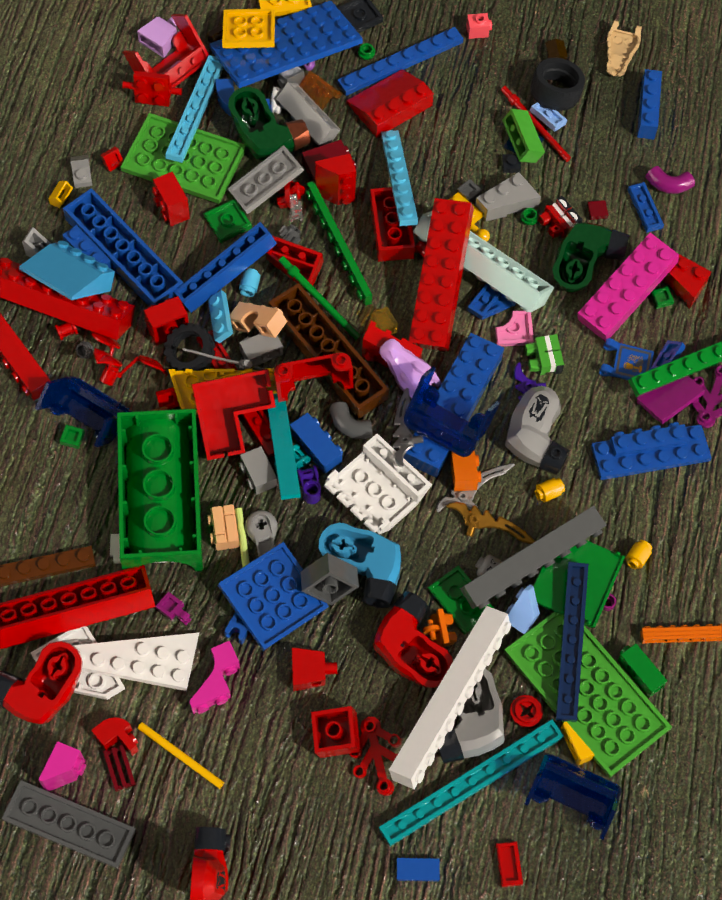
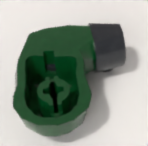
(580, 251)

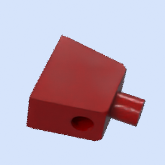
(310, 668)

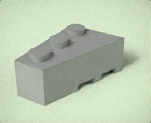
(508, 197)

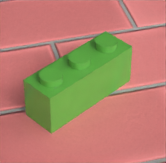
(523, 135)

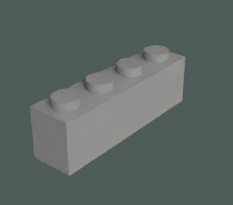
(302, 107)

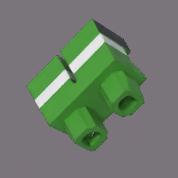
(547, 355)

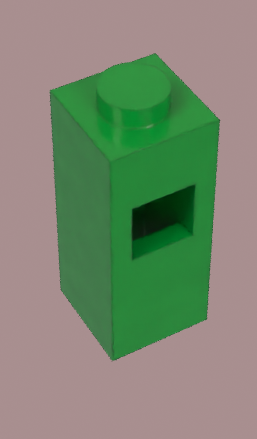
(641, 670)

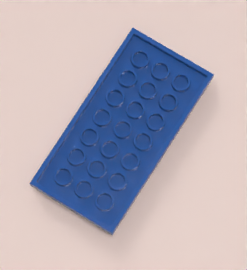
(298, 41)

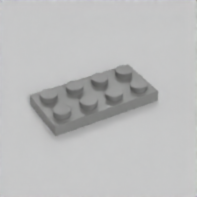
(265, 179)

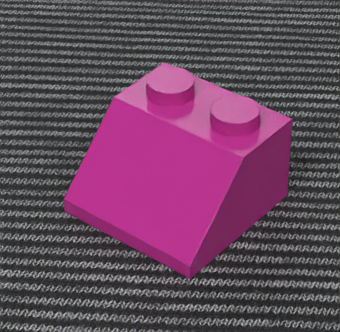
(62, 767)

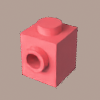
(478, 25)

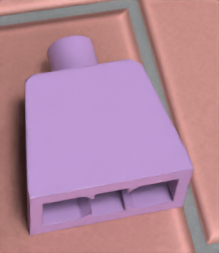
(158, 35)

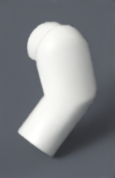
(274, 107)

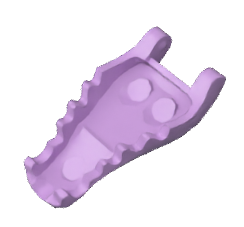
(405, 366)

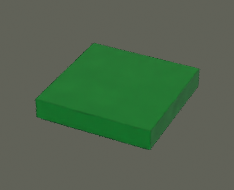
(227, 220)

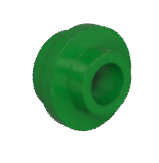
(366, 47)
(529, 212)

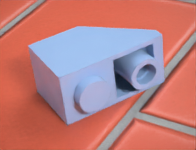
(525, 610)

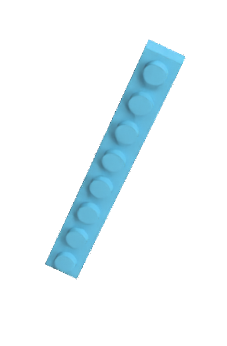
(194, 110)
(399, 178)

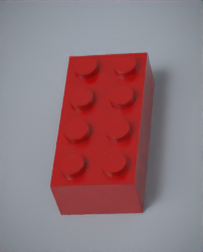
(391, 239)

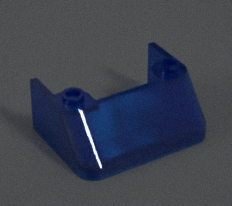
(85, 404)
(442, 425)
(576, 789)

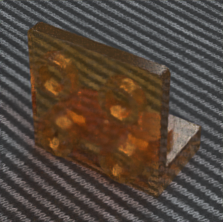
(319, 89)

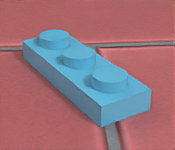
(220, 316)

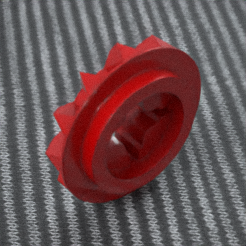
(525, 702)

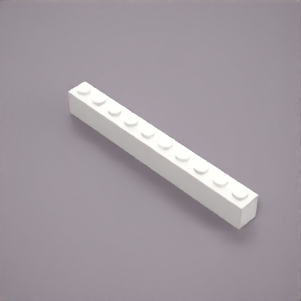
(449, 698)

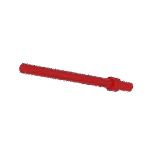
(514, 100)

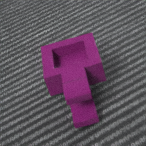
(171, 607)

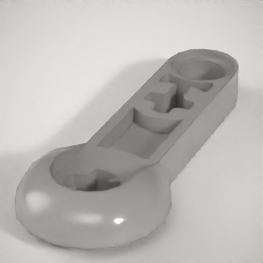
(262, 538)

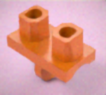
(437, 628)

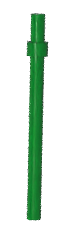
(295, 273)

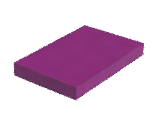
(670, 399)

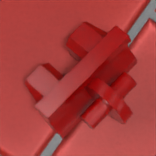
(289, 189)

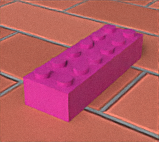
(628, 287)

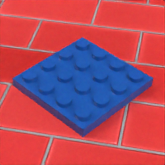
(270, 596)

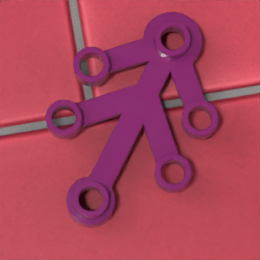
(711, 399)

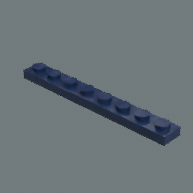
(572, 642)

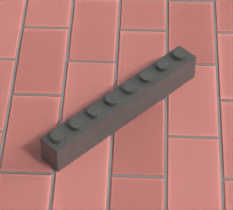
(533, 557)

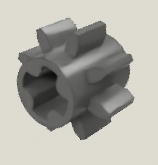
(290, 233)

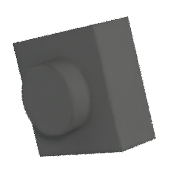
(469, 190)

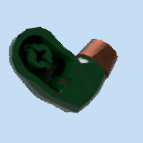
(259, 127)

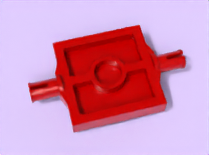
(152, 88)

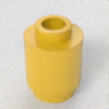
(549, 489)
(638, 554)

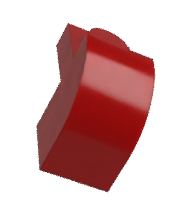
(115, 730)

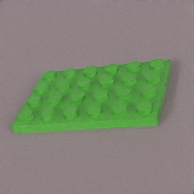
(206, 167)

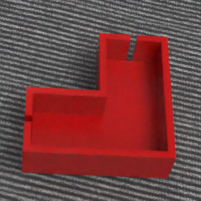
(220, 403)

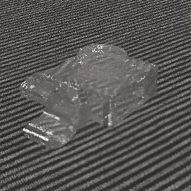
(295, 208)

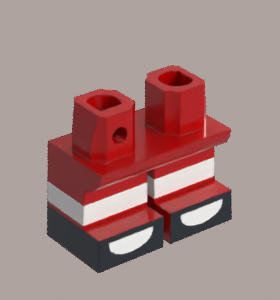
(560, 217)

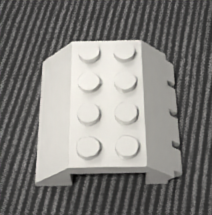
(378, 486)

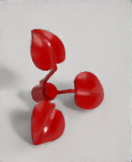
(111, 369)

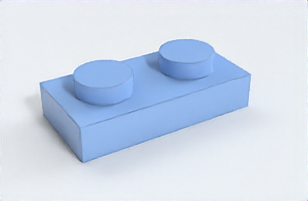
(549, 117)

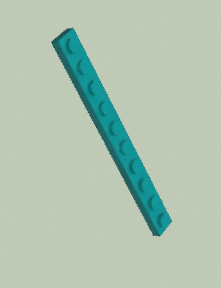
(470, 782)

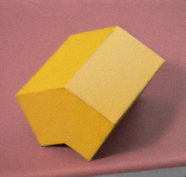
(62, 185)

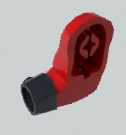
(408, 649)
(46, 686)
(209, 866)

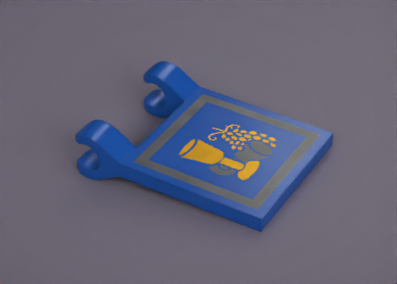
(628, 360)

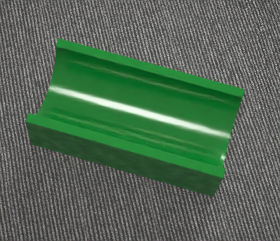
(159, 488)

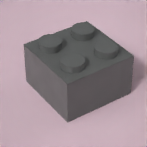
(329, 579)

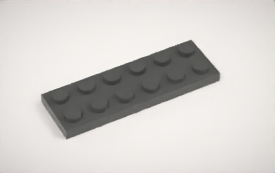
(69, 824)

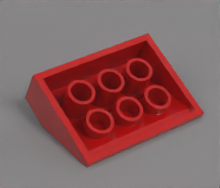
(391, 102)

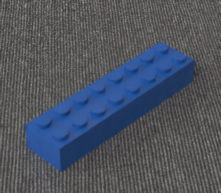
(127, 251)
(459, 395)

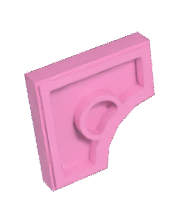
(516, 331)

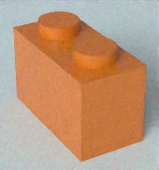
(465, 472)

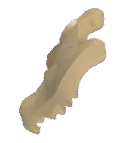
(621, 48)

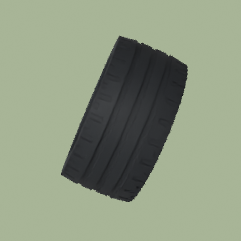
(562, 71)

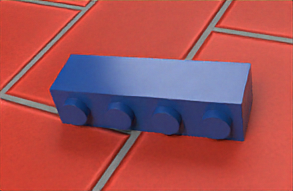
(649, 104)

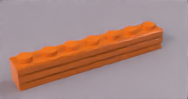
(681, 634)

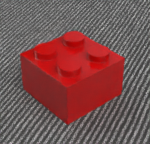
(170, 199)
(164, 318)
(335, 732)

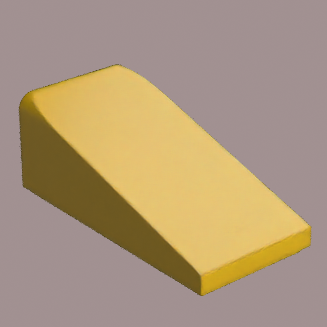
(577, 747)

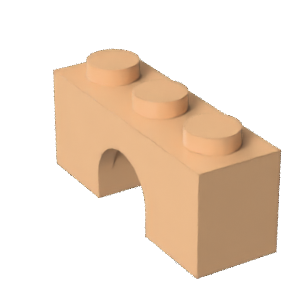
(266, 319)

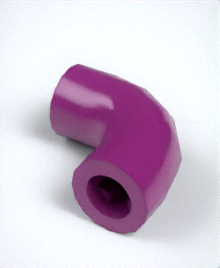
(670, 184)

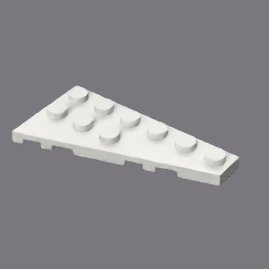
(150, 660)

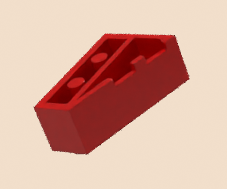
(306, 259)

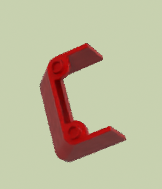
(183, 62)

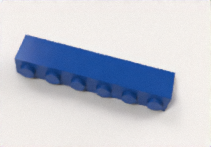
(225, 267)

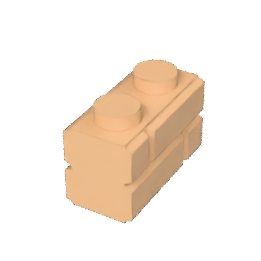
(224, 527)

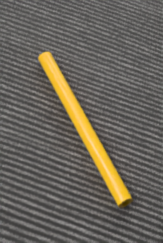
(180, 755)

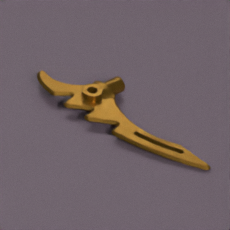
(476, 520)

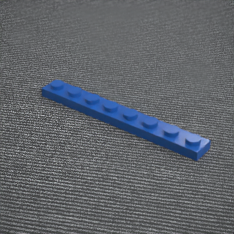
(400, 60)

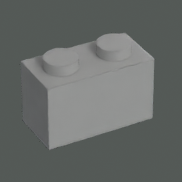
(260, 348)
(258, 470)

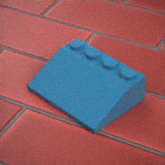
(69, 271)

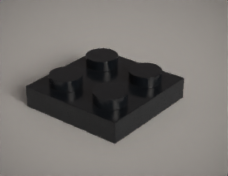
(361, 14)

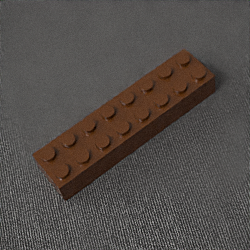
(317, 337)

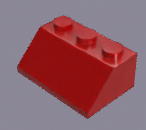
(336, 179)

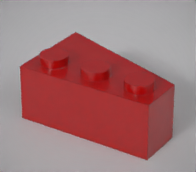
(687, 279)
(376, 337)

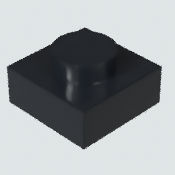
(511, 163)

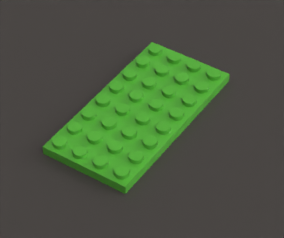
(612, 710)

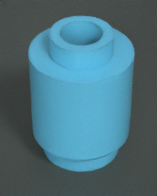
(249, 282)

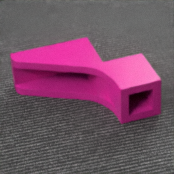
(215, 688)

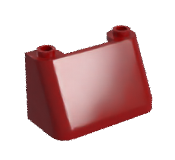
(336, 365)

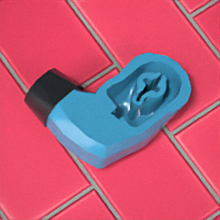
(371, 554)

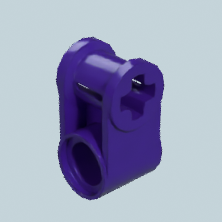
(309, 481)

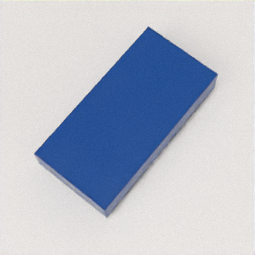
(418, 869)

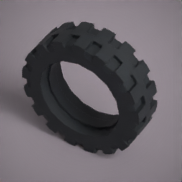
(181, 333)

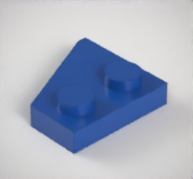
(489, 303)

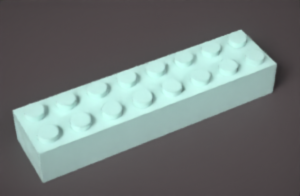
(498, 270)

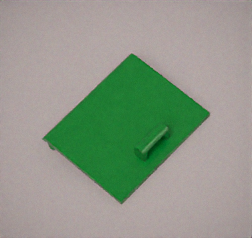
(602, 573)

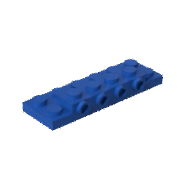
(650, 450)

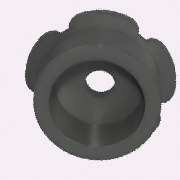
(84, 350)

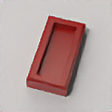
(509, 864)

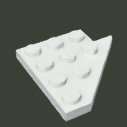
(89, 683)

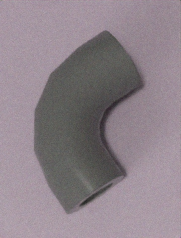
(347, 425)

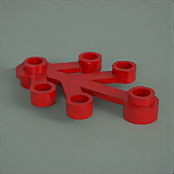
(376, 752)

